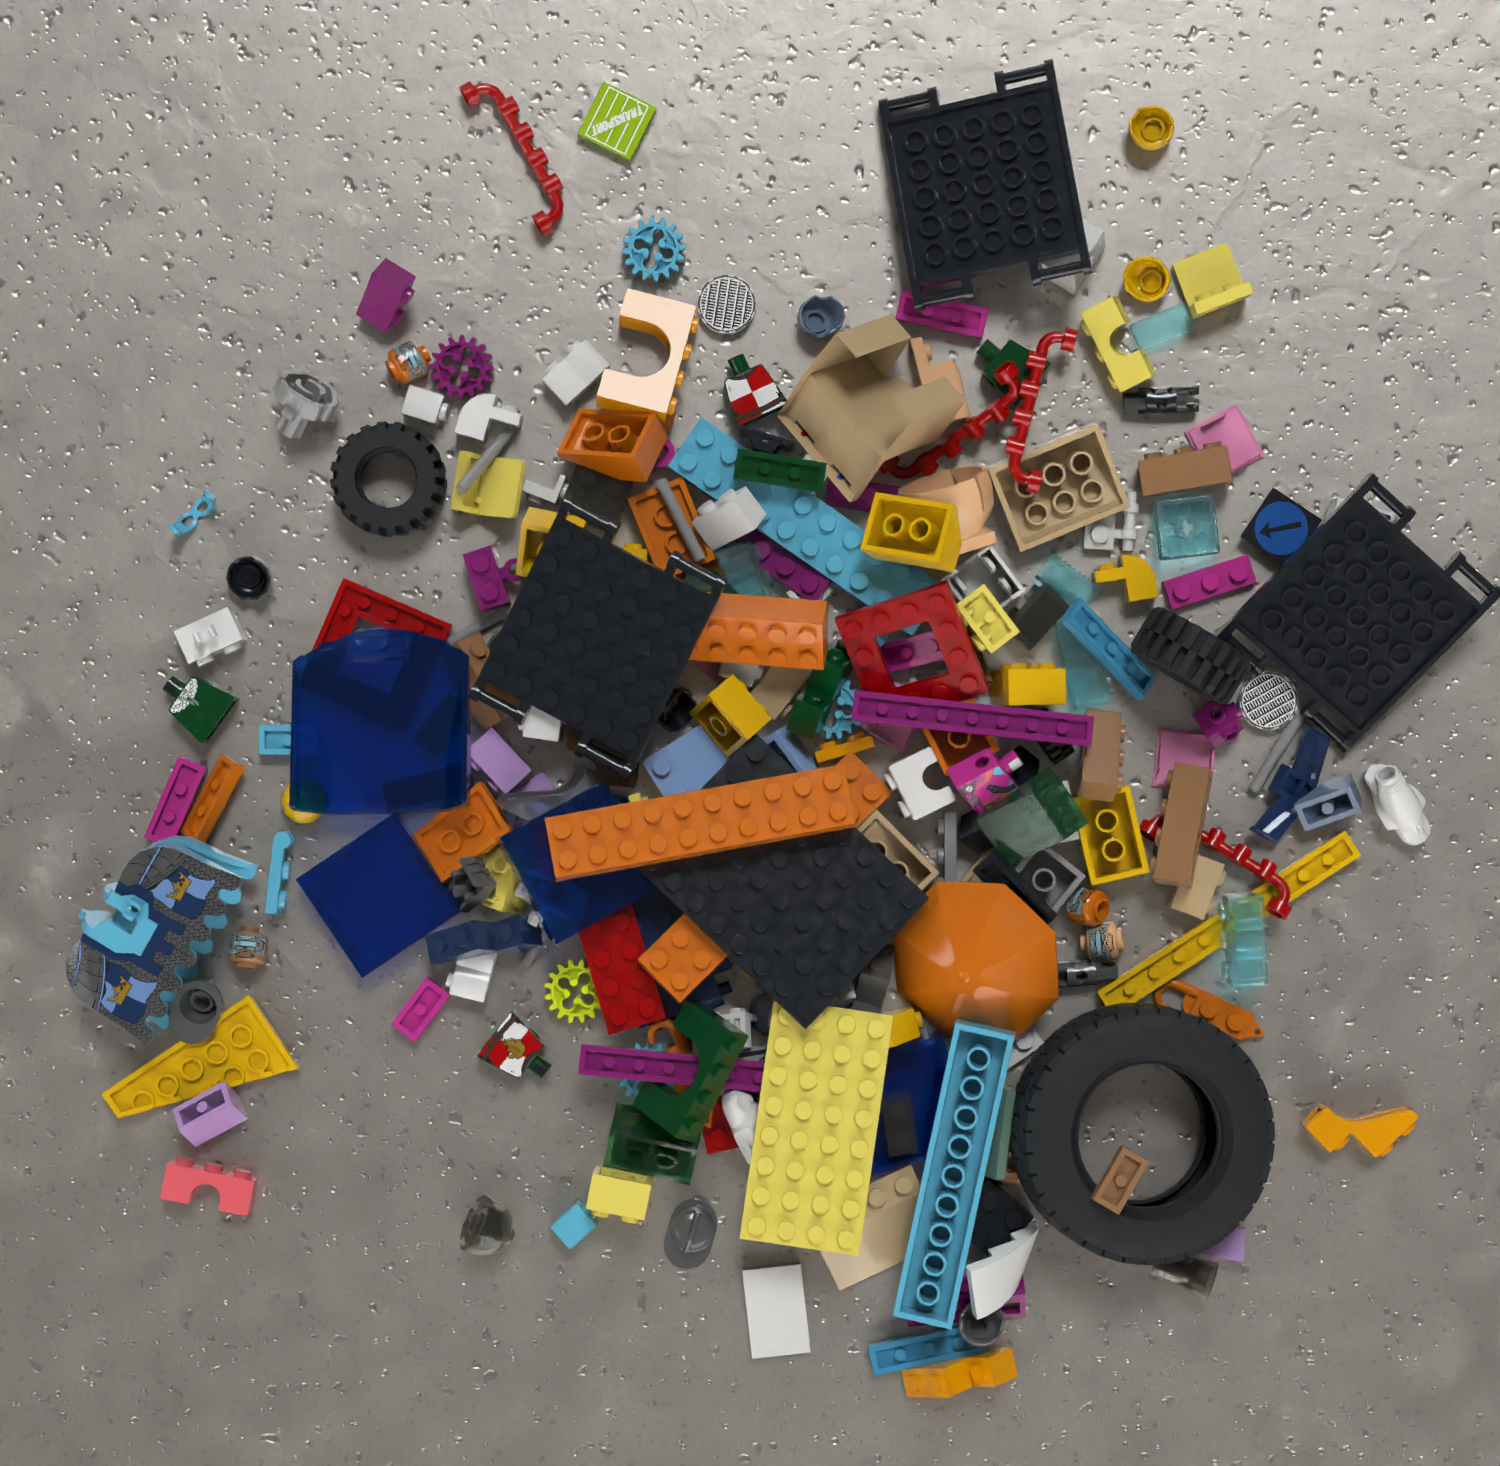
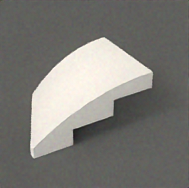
(998, 1276)

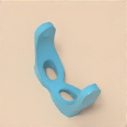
(179, 528)

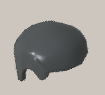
(981, 1331)

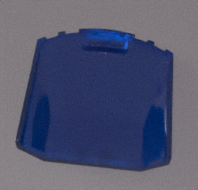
(380, 726)

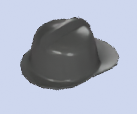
(196, 1011)
(690, 1233)

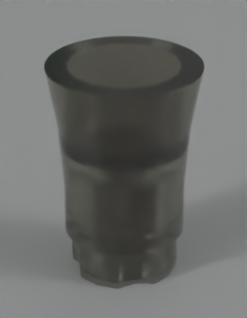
(1189, 1275)

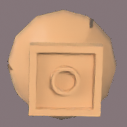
(971, 495)

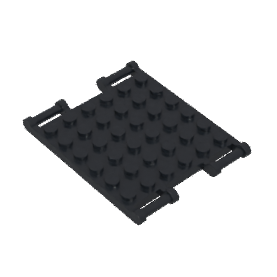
(984, 185)
(1358, 613)
(598, 637)

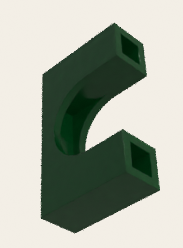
(718, 1049)

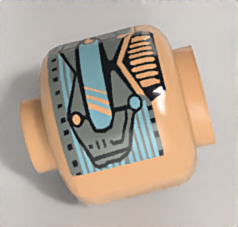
(1102, 942)

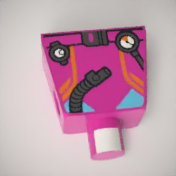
(985, 778)

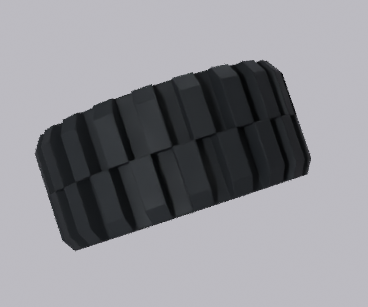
(352, 461)
(1190, 655)

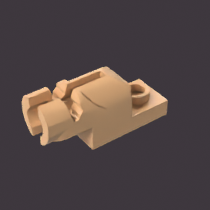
(927, 373)

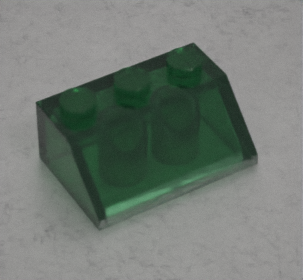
(648, 1149)

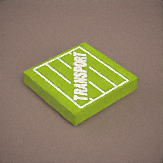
(617, 121)

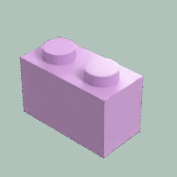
(499, 761)
(209, 1114)

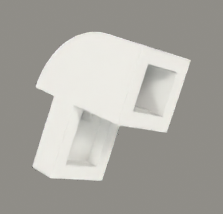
(478, 414)

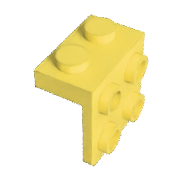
(494, 492)
(503, 895)

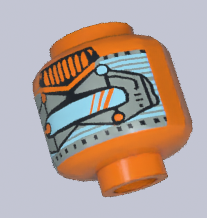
(407, 362)
(1087, 906)

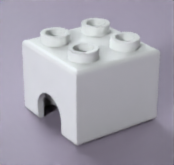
(988, 569)
(907, 779)

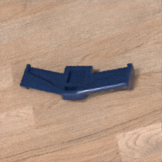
(1292, 785)

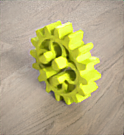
(559, 993)

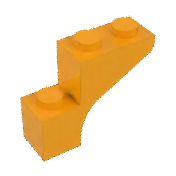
(1373, 1131)
(959, 1374)

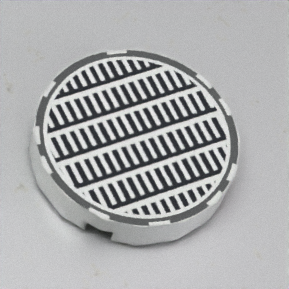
(726, 304)
(1268, 700)

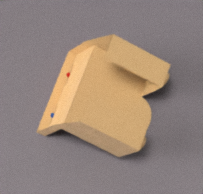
(859, 417)

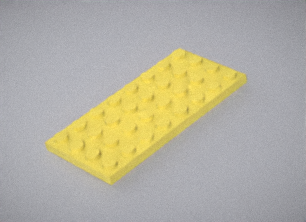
(816, 1130)

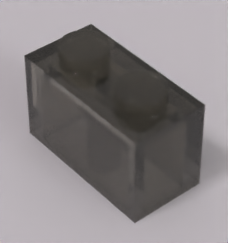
(1037, 614)
(898, 1122)

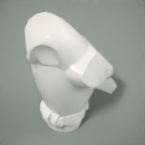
(1398, 803)
(741, 1115)

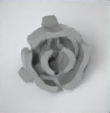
(303, 401)

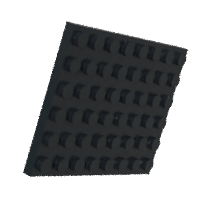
(794, 909)

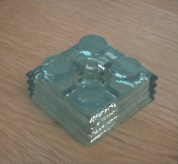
(1197, 511)

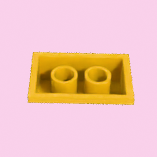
(913, 532)

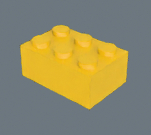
(1112, 839)

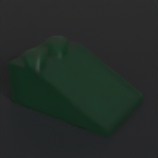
(1032, 817)

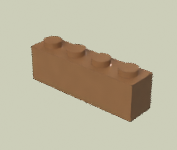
(1182, 825)

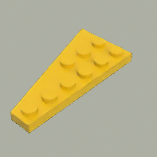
(237, 1052)

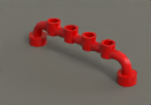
(522, 134)
(1023, 416)
(971, 428)
(1238, 856)

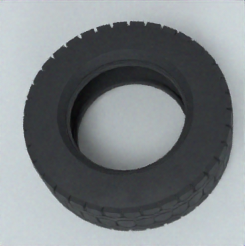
(1231, 1152)

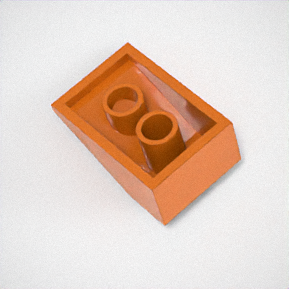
(614, 442)

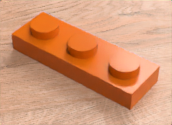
(212, 798)

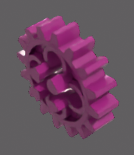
(446, 373)

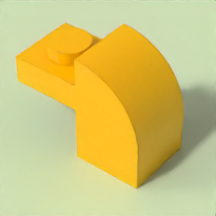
(1136, 576)

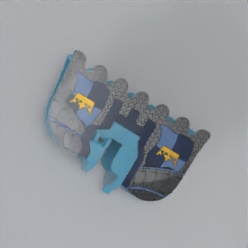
(136, 958)

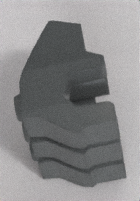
(471, 883)

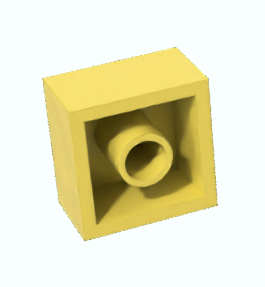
(619, 1194)

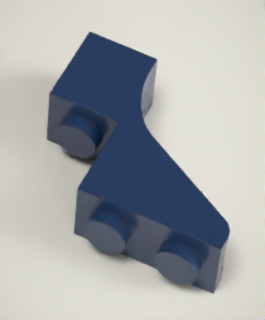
(482, 938)

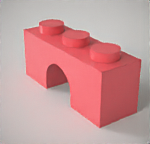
(235, 1188)

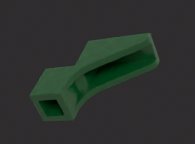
(823, 686)

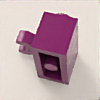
(386, 296)
(489, 578)

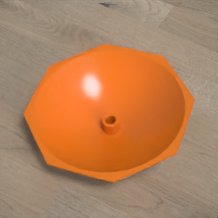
(977, 958)

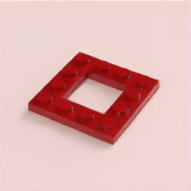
(358, 601)
(932, 603)

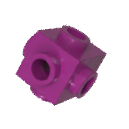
(1219, 722)

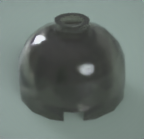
(487, 1228)

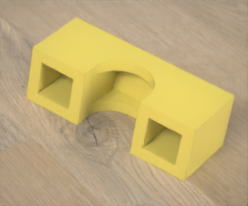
(1103, 323)

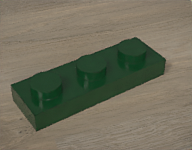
(779, 470)

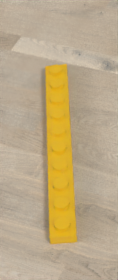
(1205, 937)

